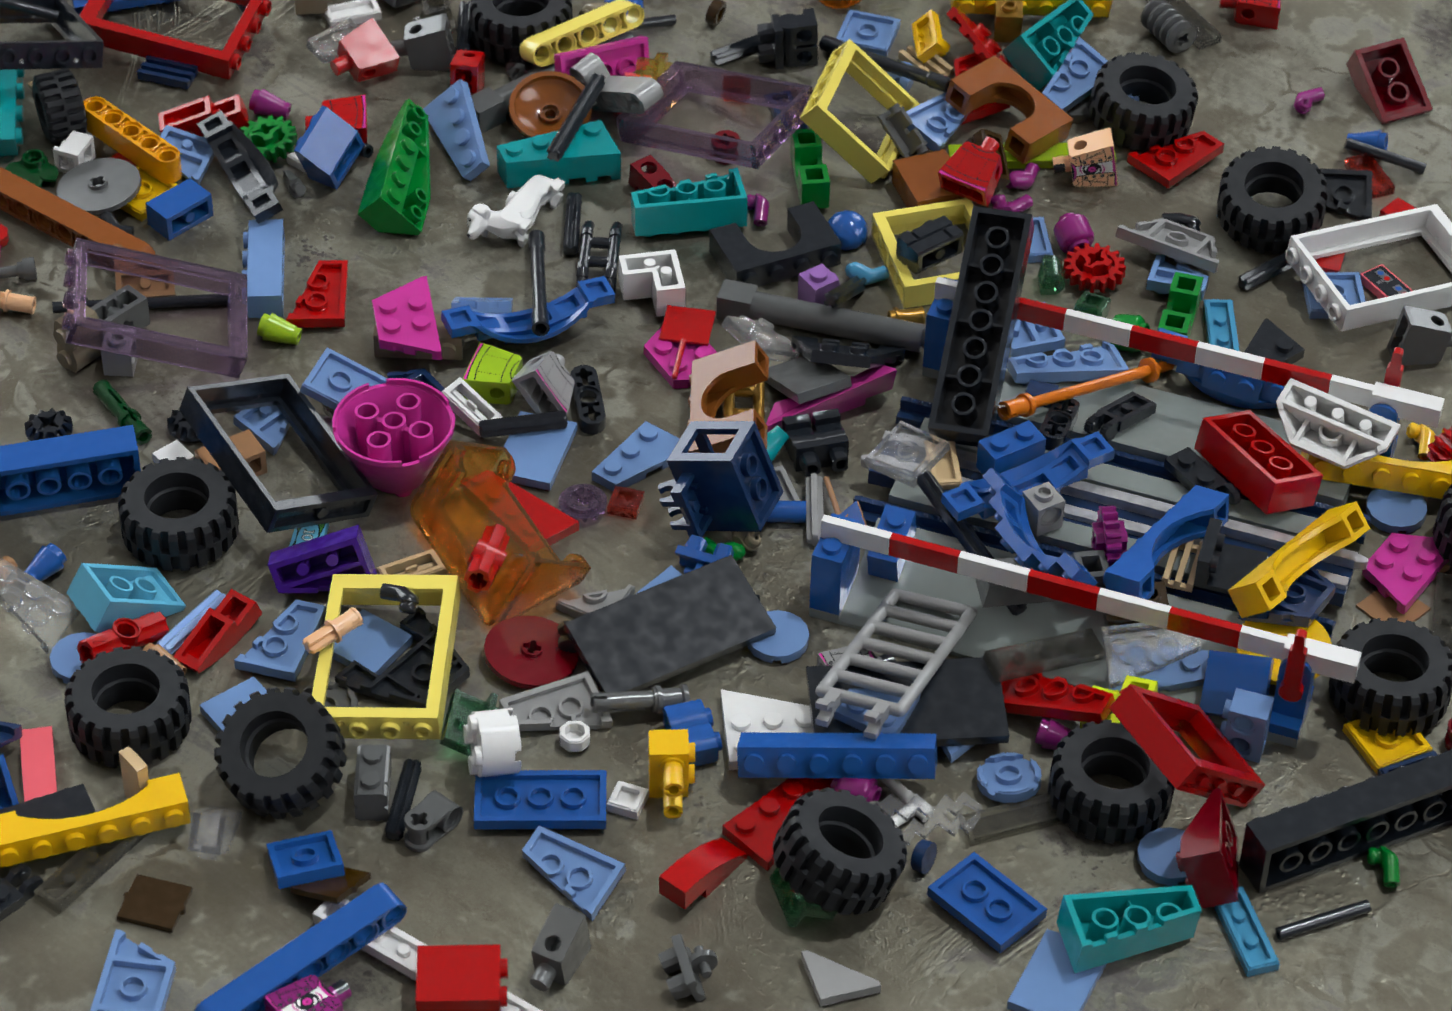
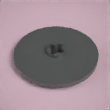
(100, 185)

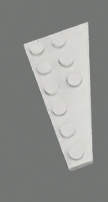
(759, 714)

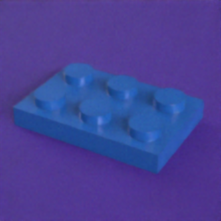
(987, 902)

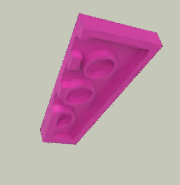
(617, 55)

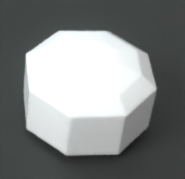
(574, 736)

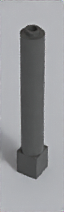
(493, 105)
(744, 299)

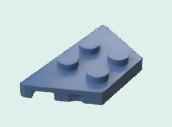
(133, 978)

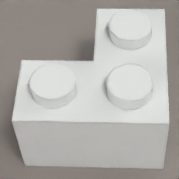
(652, 276)

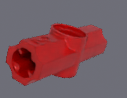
(486, 558)
(124, 634)

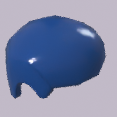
(849, 228)

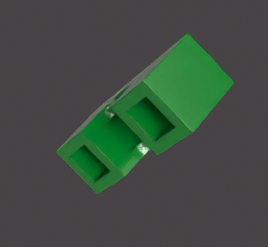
(809, 171)
(1182, 304)

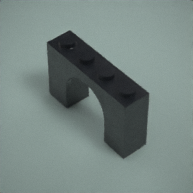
(745, 263)

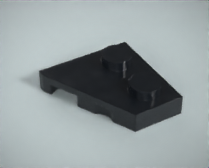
(1274, 344)

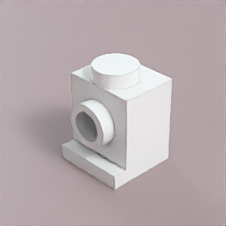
(74, 151)

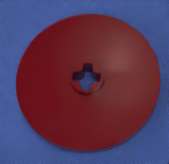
(508, 655)

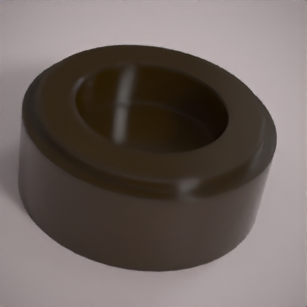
(715, 12)

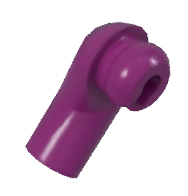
(1304, 99)
(1023, 179)
(761, 209)

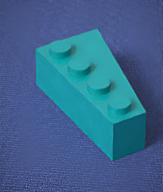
(1046, 44)
(11, 111)
(588, 156)
(690, 205)
(1125, 923)

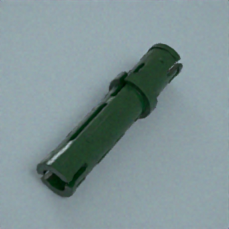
(122, 411)

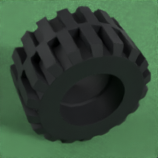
(59, 104)

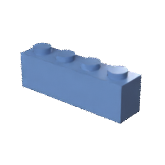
(264, 267)

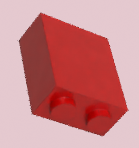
(461, 978)

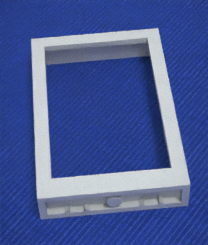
(1425, 221)

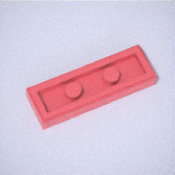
(38, 762)

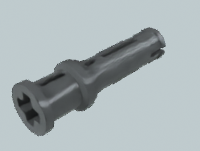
(650, 699)

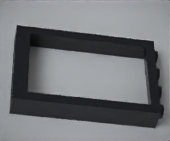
(79, 41)
(354, 493)

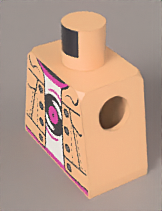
(1089, 160)

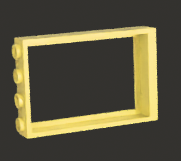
(394, 722)

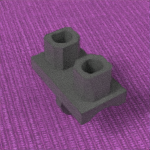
(691, 964)

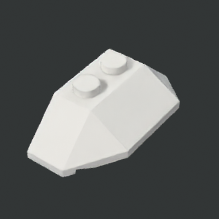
(1332, 426)

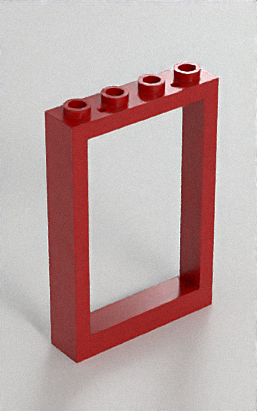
(208, 60)

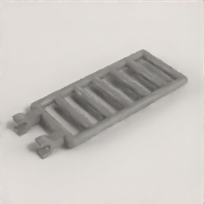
(881, 709)

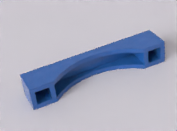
(1184, 522)

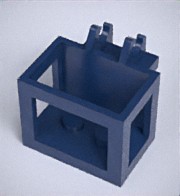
(721, 489)

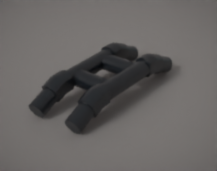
(609, 262)

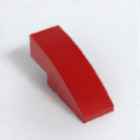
(188, 115)
(218, 631)
(700, 871)

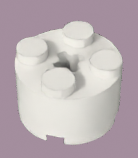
(493, 742)

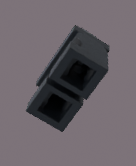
(792, 40)
(816, 446)

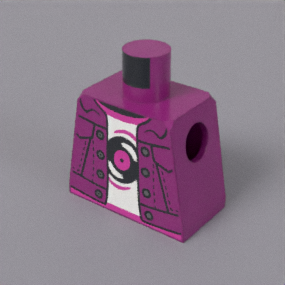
(308, 995)

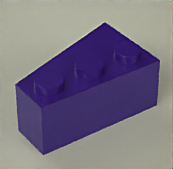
(312, 563)

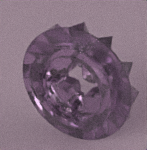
(585, 494)

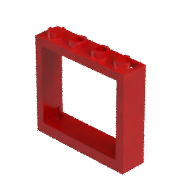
(1151, 722)

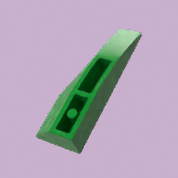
(399, 181)

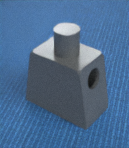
(427, 44)
(1422, 335)
(559, 947)

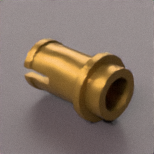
(913, 314)

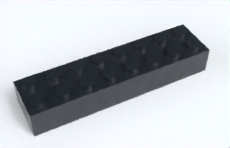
(981, 325)
(1348, 823)

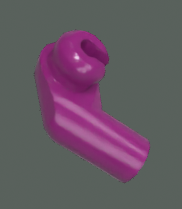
(1018, 205)

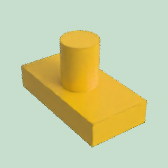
(929, 37)

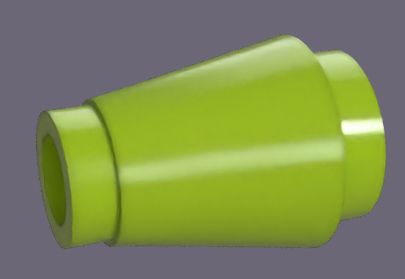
(279, 330)

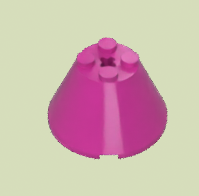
(394, 432)

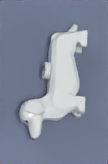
(519, 212)

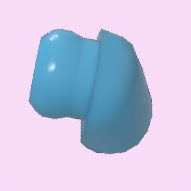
(871, 275)

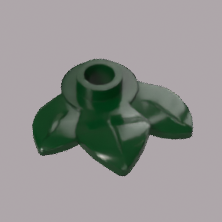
(34, 168)

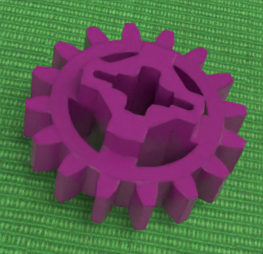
(1109, 534)

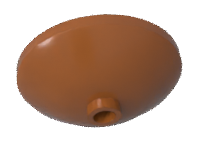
(544, 96)

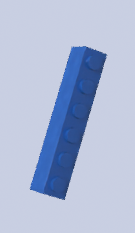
(837, 755)

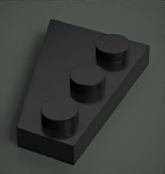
(1349, 192)

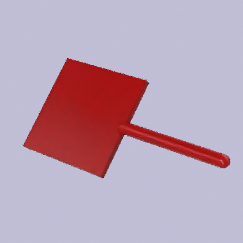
(686, 327)

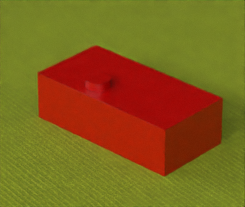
(1258, 462)

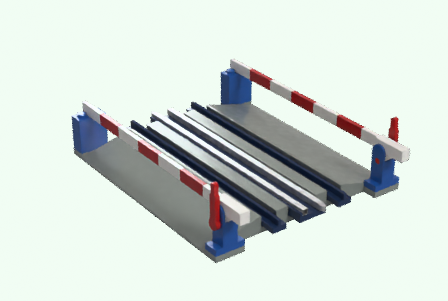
(1142, 495)

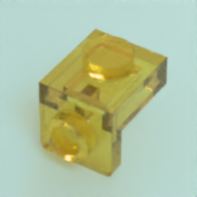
(652, 67)

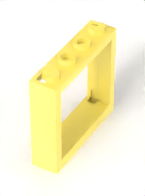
(880, 85)
(893, 222)

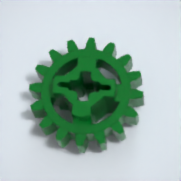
(272, 137)

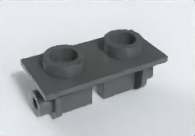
(895, 124)

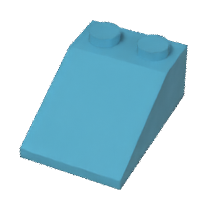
(121, 591)

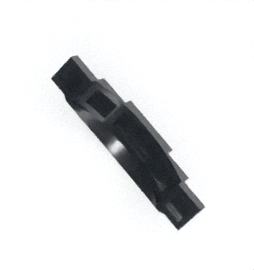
(243, 165)

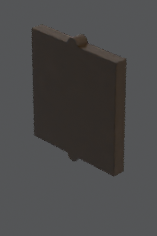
(333, 889)
(154, 903)

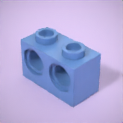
(1247, 722)

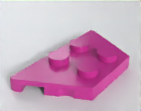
(407, 320)
(663, 357)
(1404, 568)

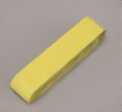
(593, 33)

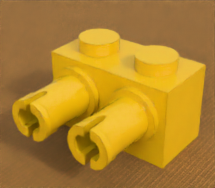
(670, 768)

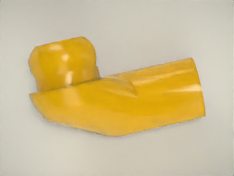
(1423, 436)

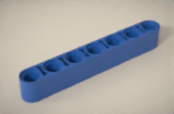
(312, 951)

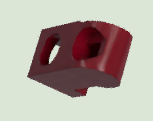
(653, 177)

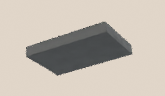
(807, 380)

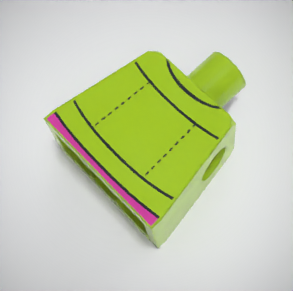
(492, 374)

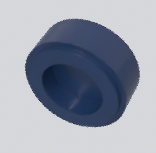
(923, 856)

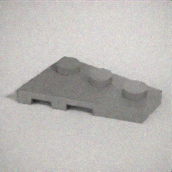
(556, 703)

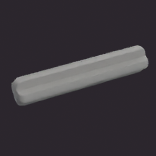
(814, 507)

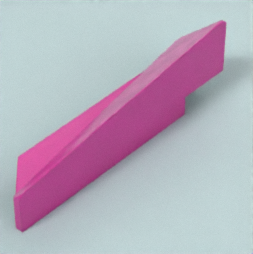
(864, 385)

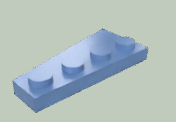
(458, 129)

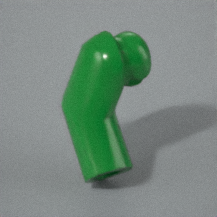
(1388, 862)

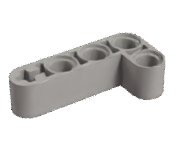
(619, 93)

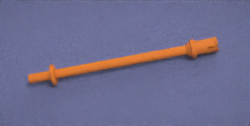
(1026, 404)

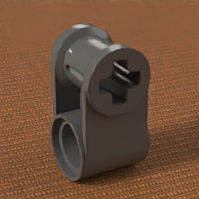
(430, 821)

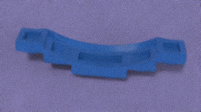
(517, 326)
(1226, 386)
(1059, 466)
(1018, 535)

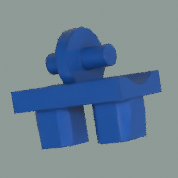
(694, 555)

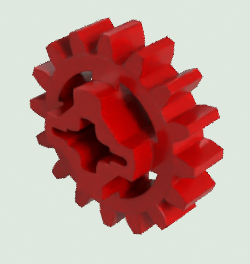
(1094, 268)

